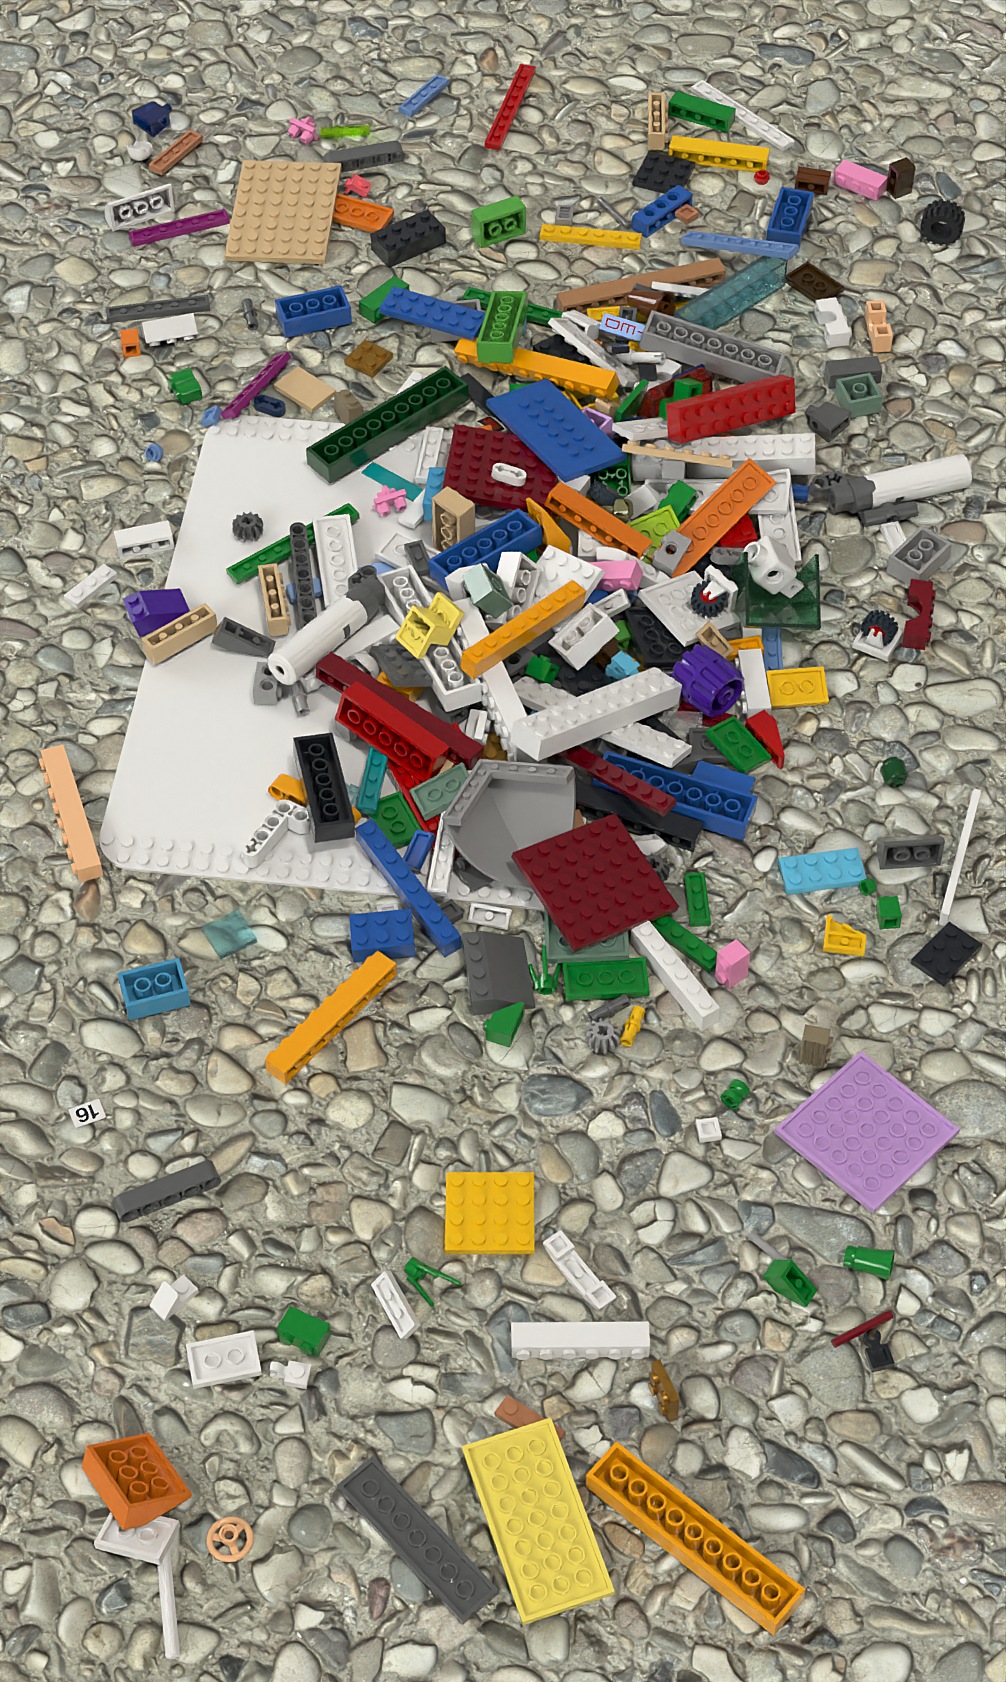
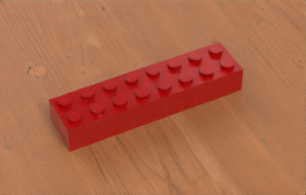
(730, 408)

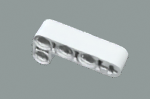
(282, 817)

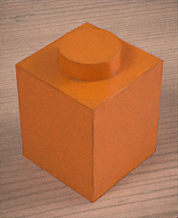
(130, 343)

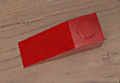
(766, 732)

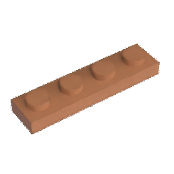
(175, 152)

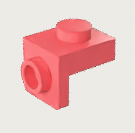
(358, 185)

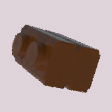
(813, 180)

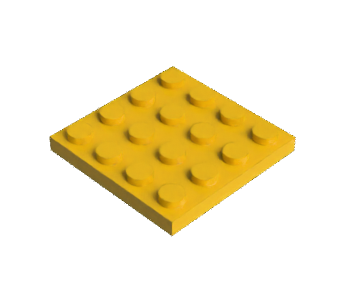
(489, 1213)

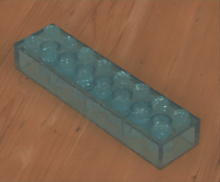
(735, 293)

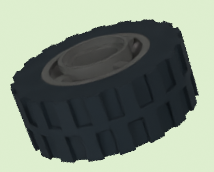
(603, 494)

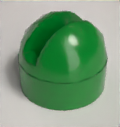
(867, 886)

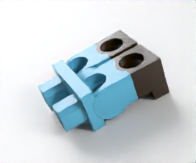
(614, 662)

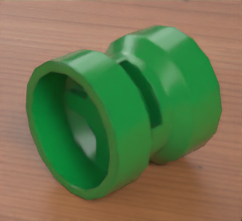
(733, 1096)

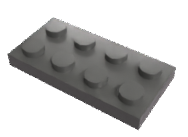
(401, 666)

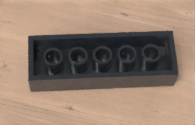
(323, 787)

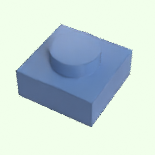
(211, 416)

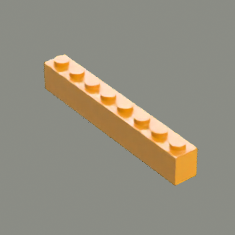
(522, 629)
(330, 1017)

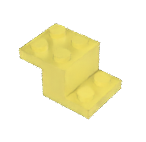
(429, 625)

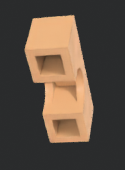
(878, 330)

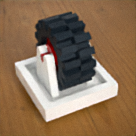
(714, 594)
(878, 635)

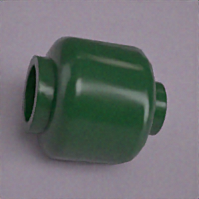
(894, 772)

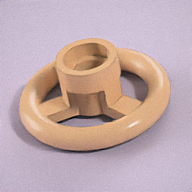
(227, 1530)

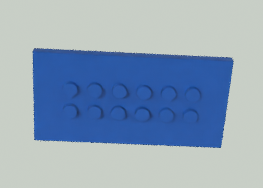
(556, 430)

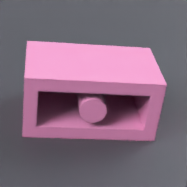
(732, 964)

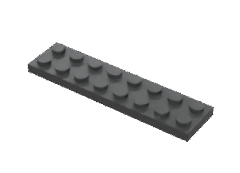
(418, 1540)

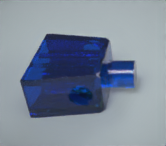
(152, 117)

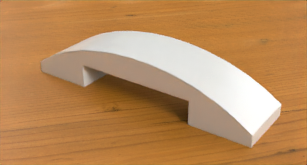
(577, 1272)

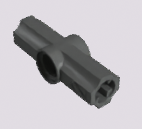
(889, 513)

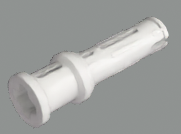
(640, 357)

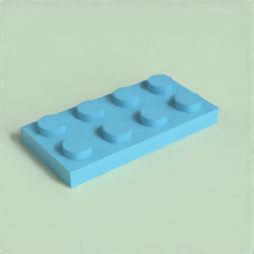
(821, 870)

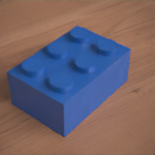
(384, 931)

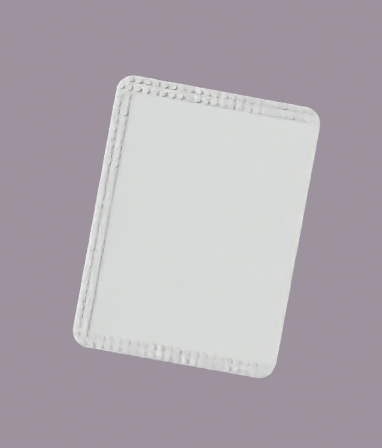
(196, 742)

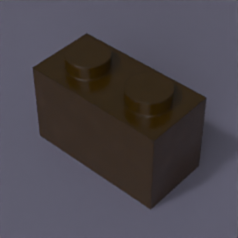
(900, 178)

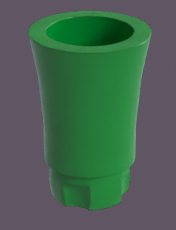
(870, 1260)

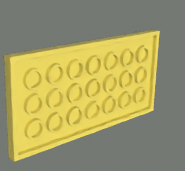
(537, 1521)

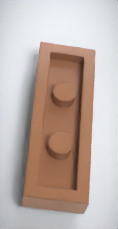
(519, 1415)

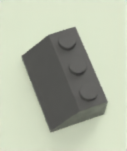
(910, 851)

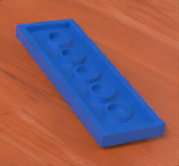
(433, 313)

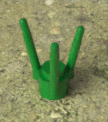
(545, 983)
(418, 1270)

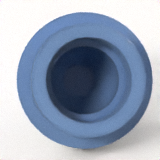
(154, 452)

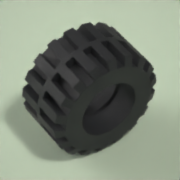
(942, 212)

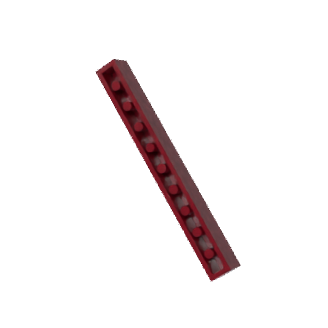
(341, 674)

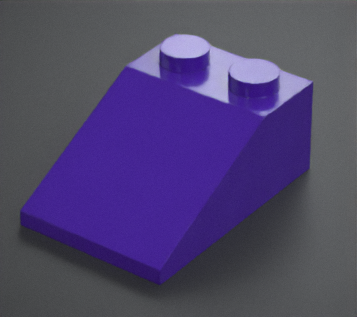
(155, 608)

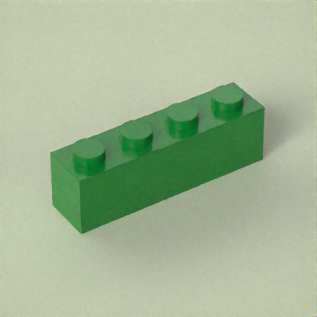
(701, 111)

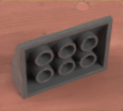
(496, 971)

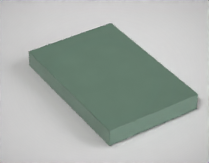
(438, 792)

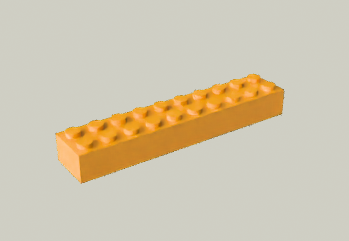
(695, 1538)

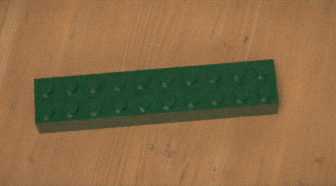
(387, 424)

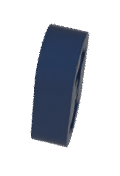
(269, 406)

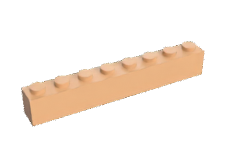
(71, 813)

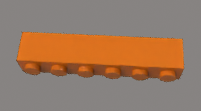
(597, 521)

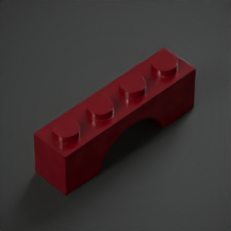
(916, 629)

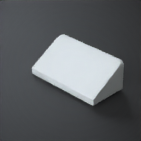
(642, 499)
(490, 916)

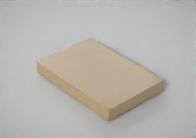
(304, 389)

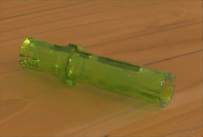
(339, 131)

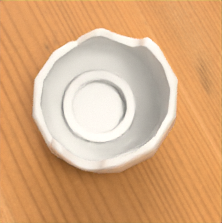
(140, 150)

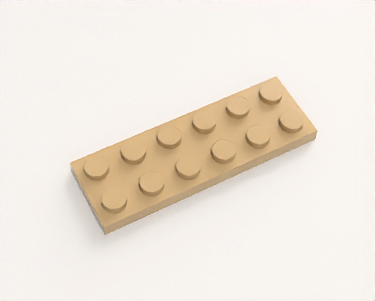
(685, 455)

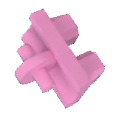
(305, 127)
(388, 498)

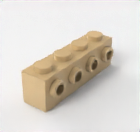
(656, 121)
(273, 600)
(179, 633)

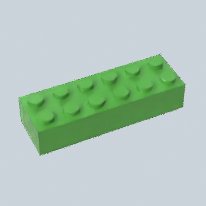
(502, 326)

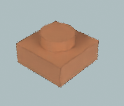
(686, 214)

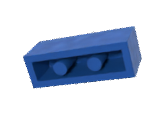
(724, 777)

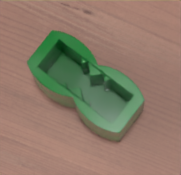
(185, 386)

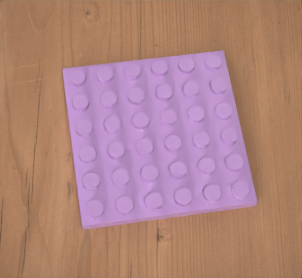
(867, 1131)

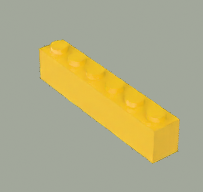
(720, 153)

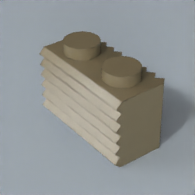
(347, 406)
(815, 1046)

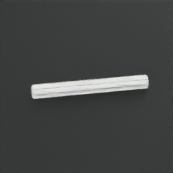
(168, 1608)

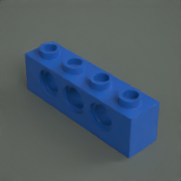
(660, 211)

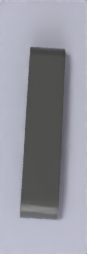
(366, 156)
(166, 1191)

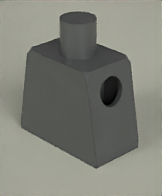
(828, 420)

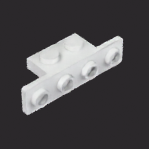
(477, 726)

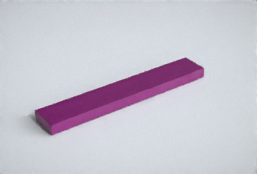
(179, 227)

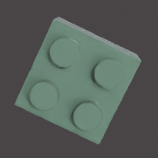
(859, 395)
(487, 591)

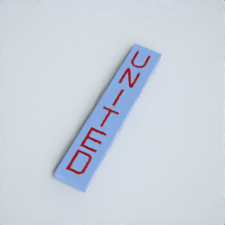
(621, 327)

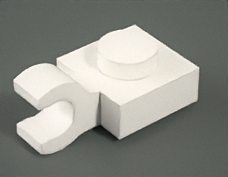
(294, 1374)

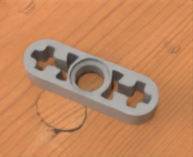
(726, 556)

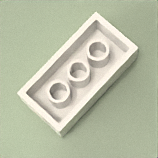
(520, 580)

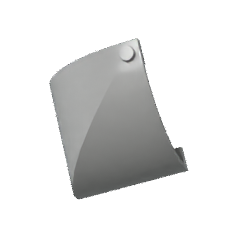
(508, 809)

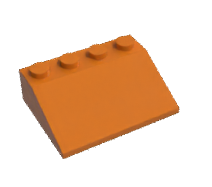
(134, 1479)

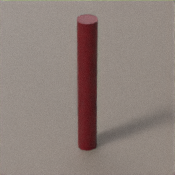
(861, 1329)

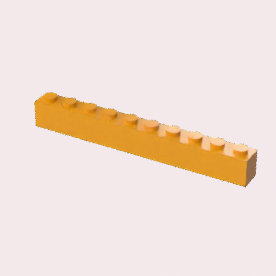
(541, 366)

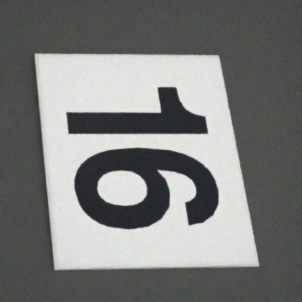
(87, 1113)

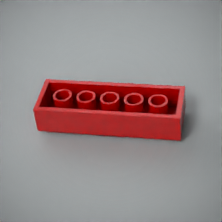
(391, 732)

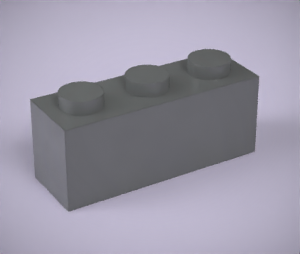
(851, 367)

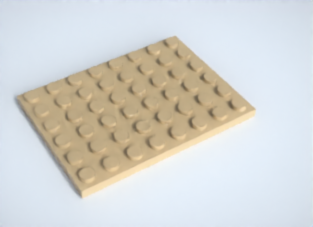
(283, 212)

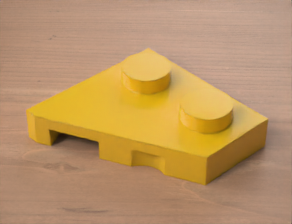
(843, 939)

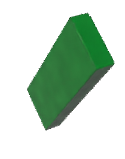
(697, 899)

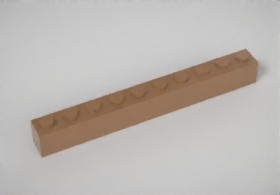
(615, 293)

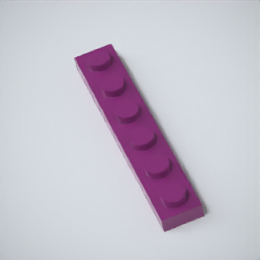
(259, 382)

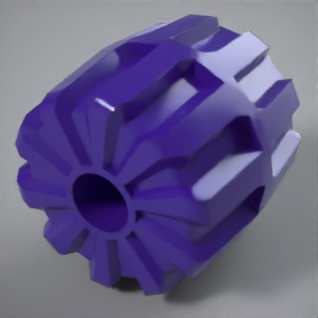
(708, 680)

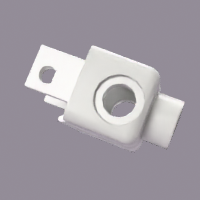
(768, 556)

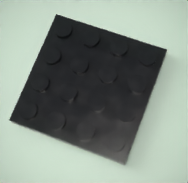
(652, 639)

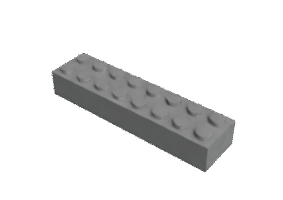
(713, 349)

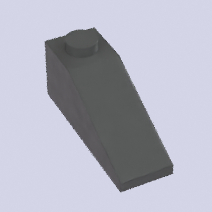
(241, 639)

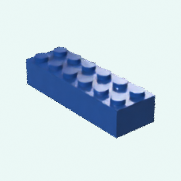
(508, 534)

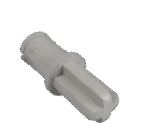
(300, 698)

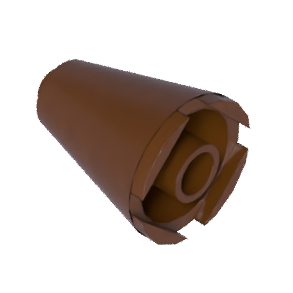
(647, 300)

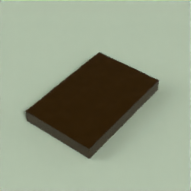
(813, 283)

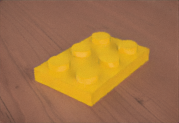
(797, 687)

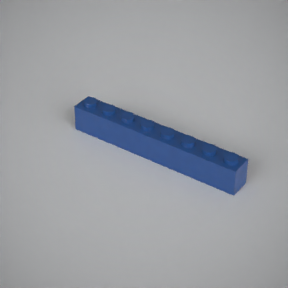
(408, 888)

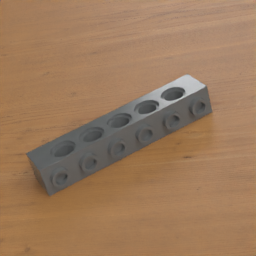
(516, 668)

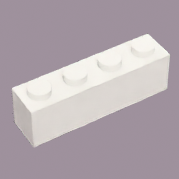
(755, 691)

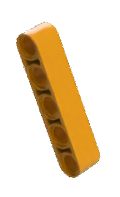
(290, 789)

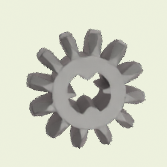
(602, 1036)

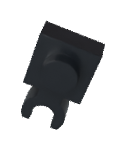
(877, 1354)

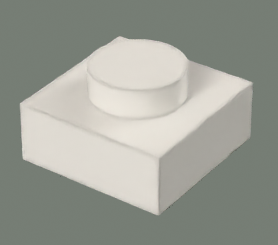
(708, 1129)

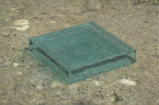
(229, 934)

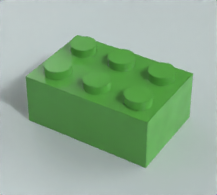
(498, 221)

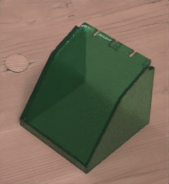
(767, 611)

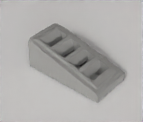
(564, 215)

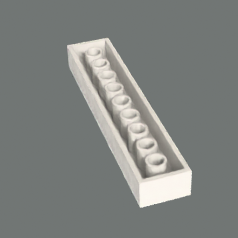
(767, 451)
(441, 662)
(497, 688)
(595, 713)

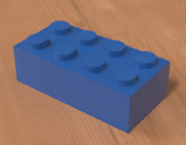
(790, 216)
(313, 311)

